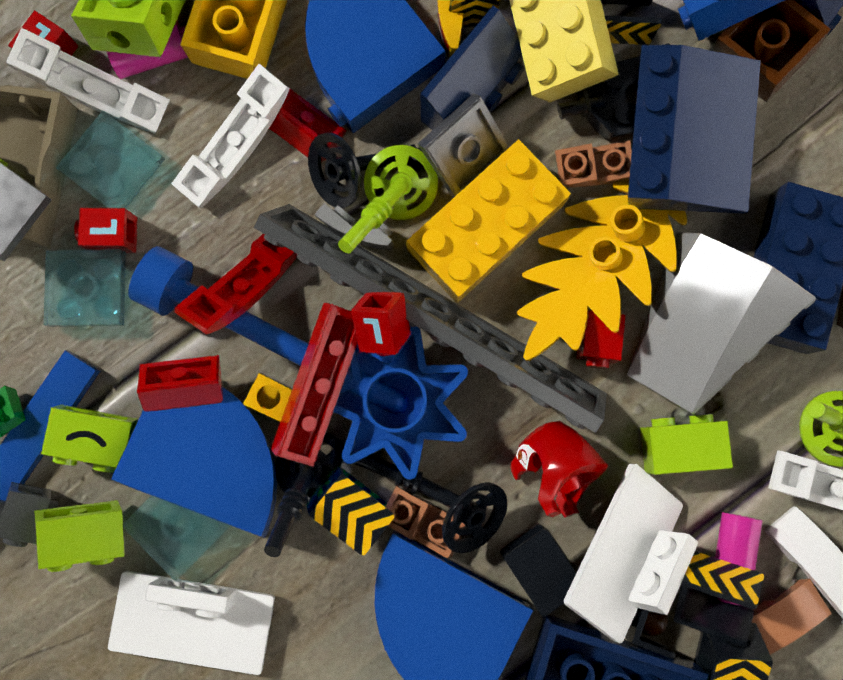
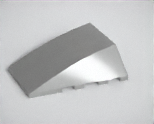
(711, 320)

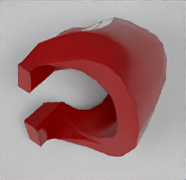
(566, 462)

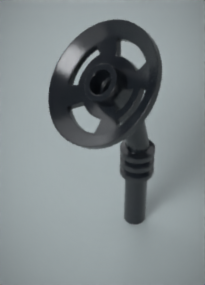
(340, 169)
(296, 486)
(462, 506)

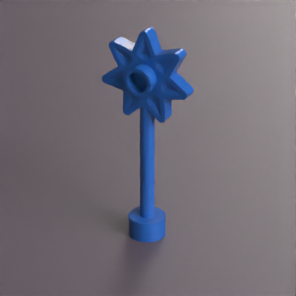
(388, 398)

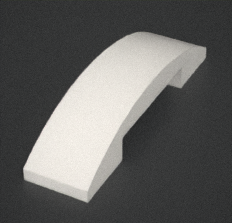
(85, 83)
(235, 139)
(807, 480)
(813, 553)

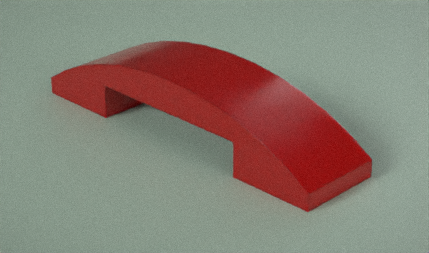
(237, 289)

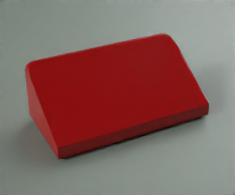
(301, 122)
(180, 383)

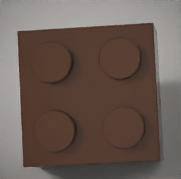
(779, 38)

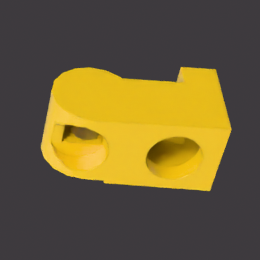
(268, 397)

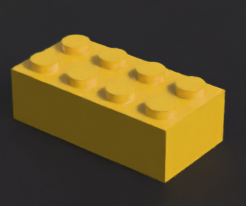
(232, 34)
(487, 221)

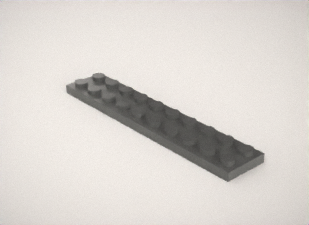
(442, 318)

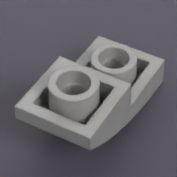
(340, 222)

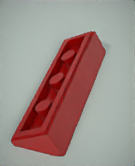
(317, 386)

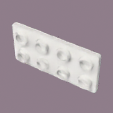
(632, 557)
(191, 622)

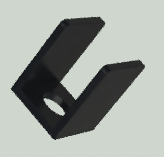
(540, 568)

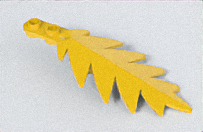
(590, 278)

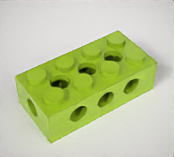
(127, 25)

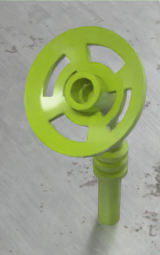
(394, 190)
(823, 409)

